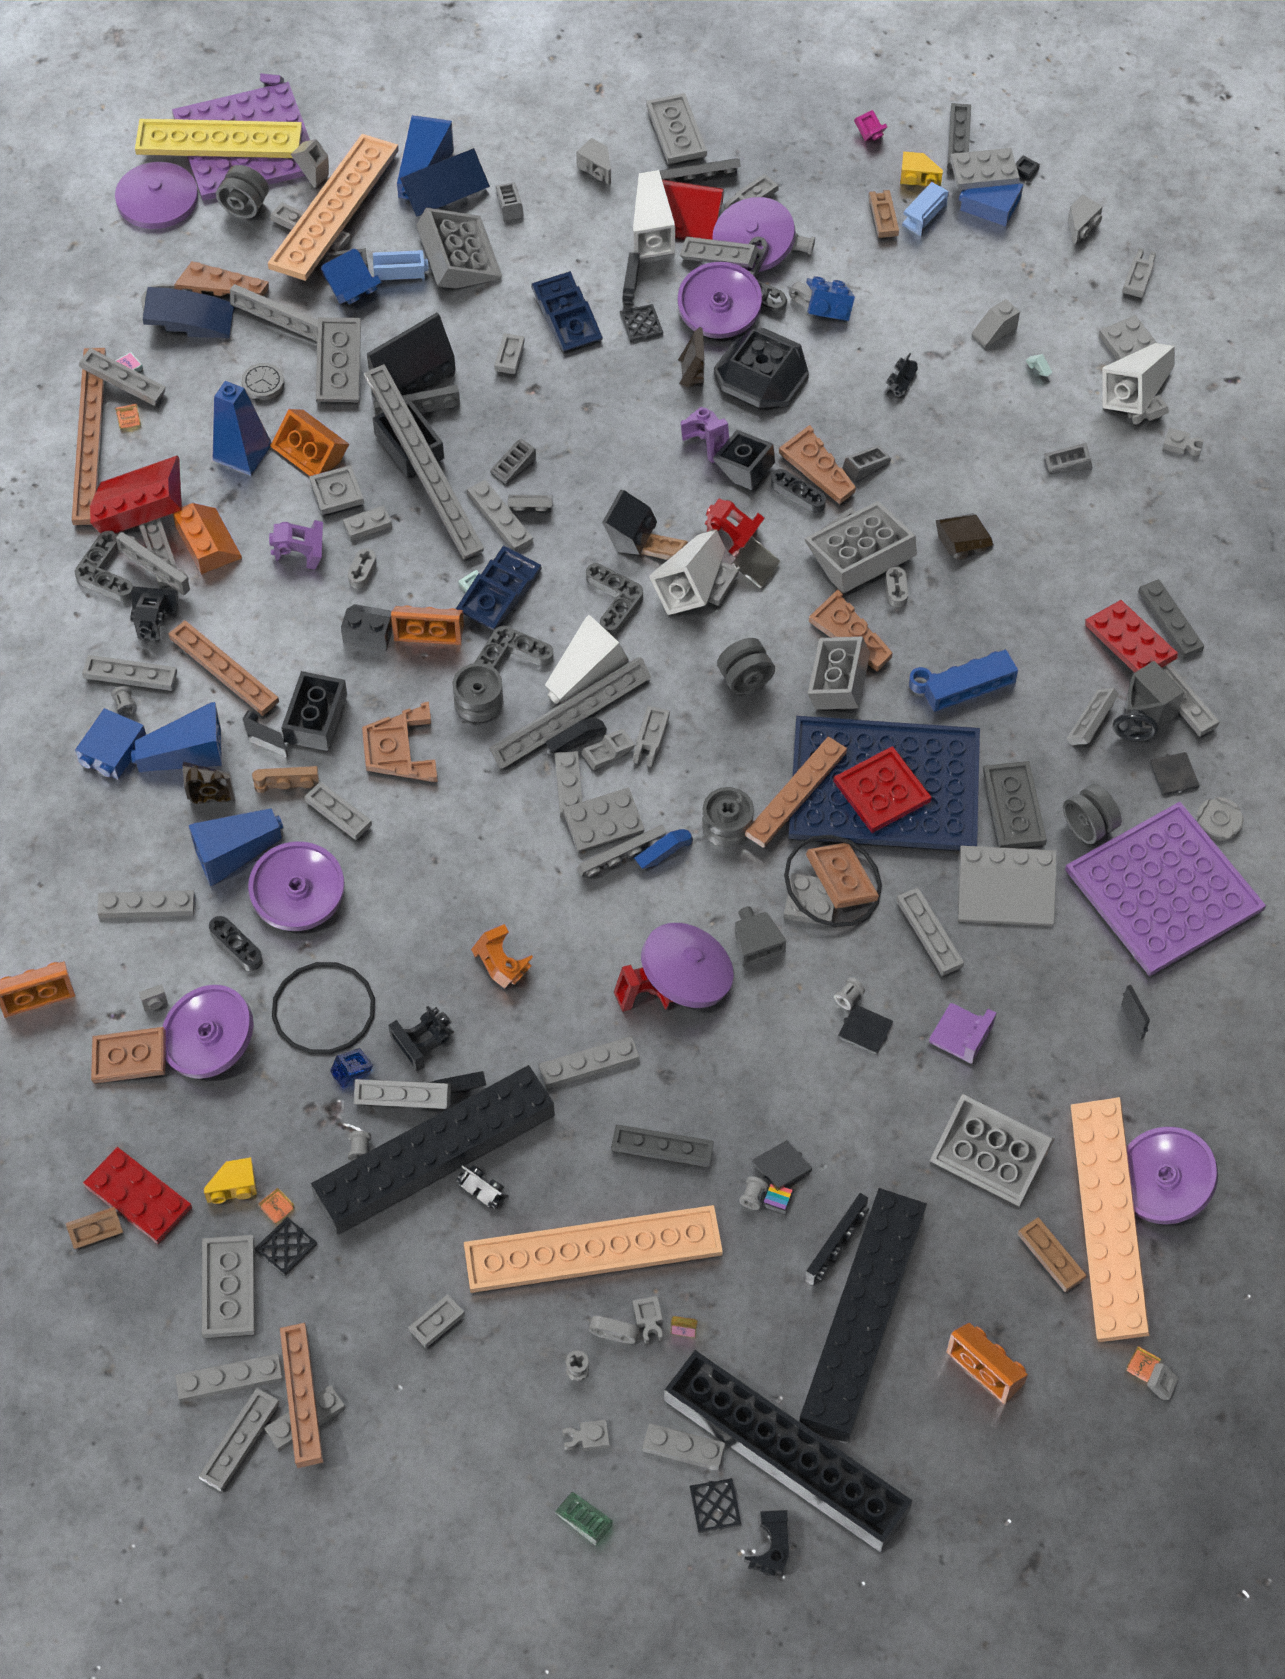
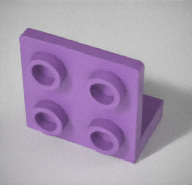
(962, 1032)

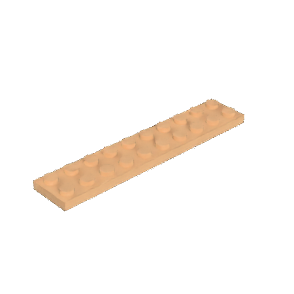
(333, 207)
(1109, 1220)
(592, 1248)

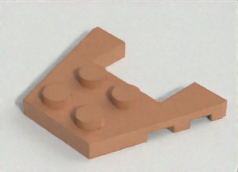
(388, 746)

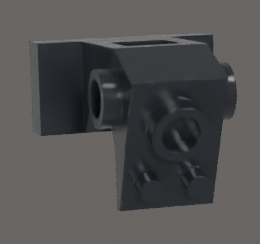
(149, 616)
(406, 1039)
(776, 1527)

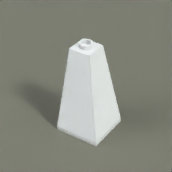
(652, 218)
(1136, 379)
(689, 575)
(586, 661)

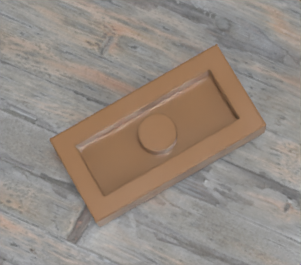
(94, 1227)

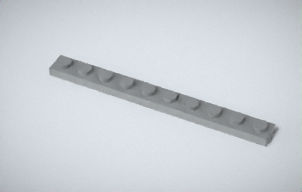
(424, 462)

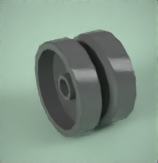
(242, 191)
(746, 666)
(478, 692)
(1092, 813)
(727, 816)

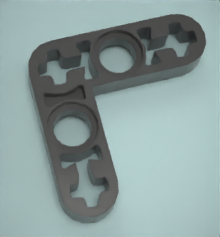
(775, 293)
(96, 570)
(621, 594)
(510, 645)

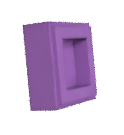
(269, 79)

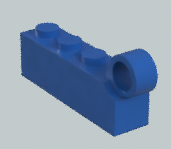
(965, 681)

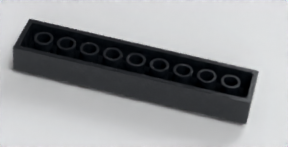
(432, 1149)
(862, 1315)
(788, 1450)

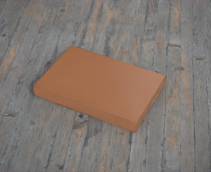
(842, 875)
(128, 1055)

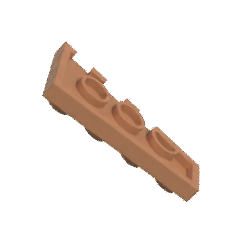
(214, 279)
(812, 459)
(839, 619)

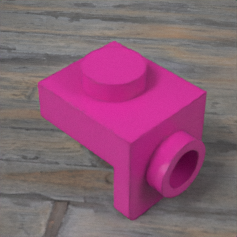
(870, 126)

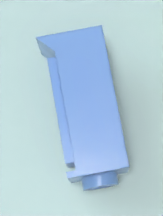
(925, 207)
(400, 265)

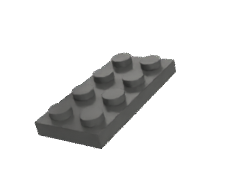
(1014, 805)

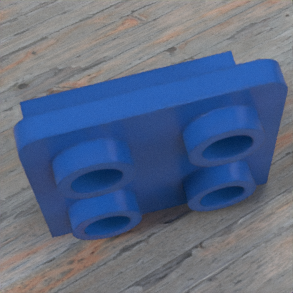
(349, 277)
(830, 298)

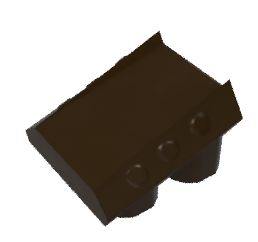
(693, 360)
(963, 535)
(207, 784)

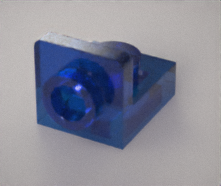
(350, 1065)

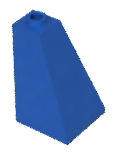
(426, 144)
(237, 430)
(188, 739)
(233, 841)

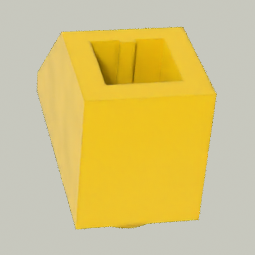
(919, 170)
(232, 1181)

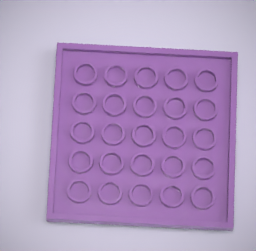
(268, 103)
(1165, 888)

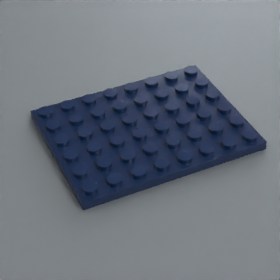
(938, 755)

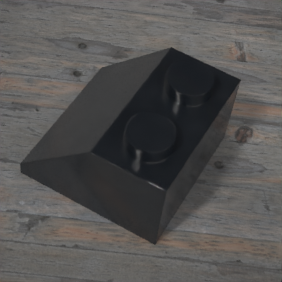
(745, 459)
(629, 523)
(367, 627)

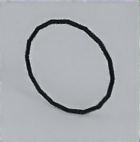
(822, 921)
(323, 1051)

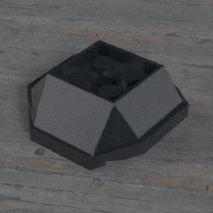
(763, 369)

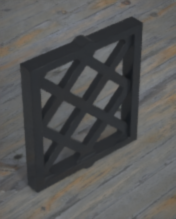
(637, 310)
(300, 1232)
(711, 1485)

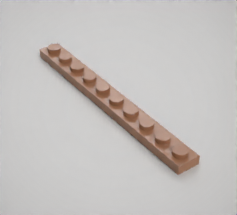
(87, 444)

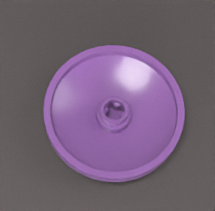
(156, 195)
(758, 218)
(719, 299)
(296, 886)
(687, 965)
(207, 1031)
(1171, 1174)

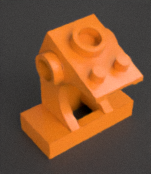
(492, 954)

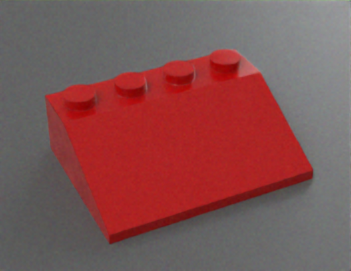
(137, 497)

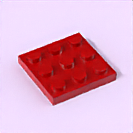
(882, 789)

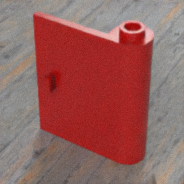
(693, 208)

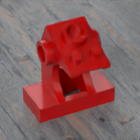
(717, 520)
(632, 983)

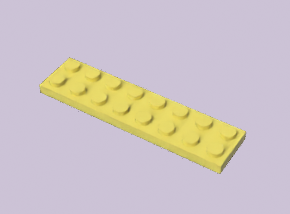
(217, 138)

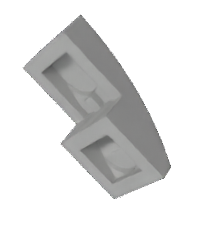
(610, 749)

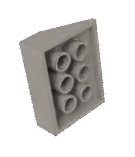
(457, 248)
(862, 546)
(1006, 885)
(992, 1149)

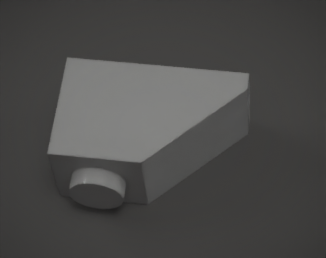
(997, 323)

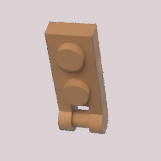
(884, 213)
(285, 778)

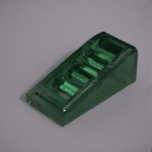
(593, 1536)

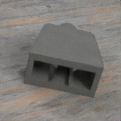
(757, 937)

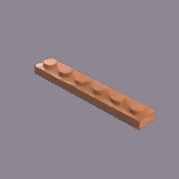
(223, 668)
(795, 792)
(301, 1395)

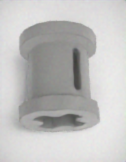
(804, 244)
(124, 701)
(849, 993)
(359, 1144)
(753, 1193)
(579, 1358)

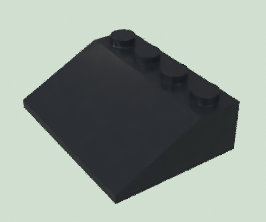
(416, 356)

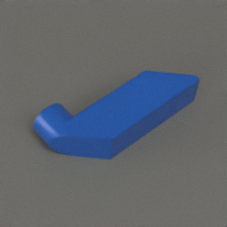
(664, 848)

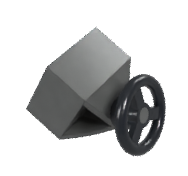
(1149, 704)

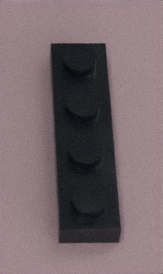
(832, 1247)

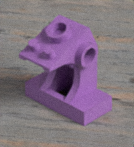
(706, 426)
(311, 547)

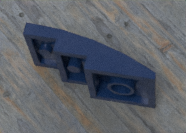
(445, 182)
(566, 311)
(188, 312)
(499, 588)

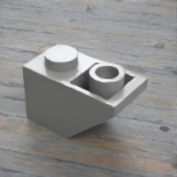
(595, 160)
(312, 161)
(1082, 217)

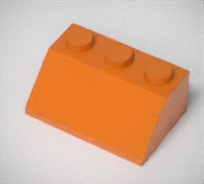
(308, 443)
(206, 537)
(427, 625)
(35, 989)
(986, 1362)

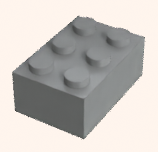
(838, 673)

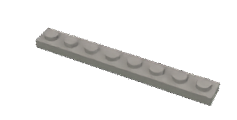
(570, 712)

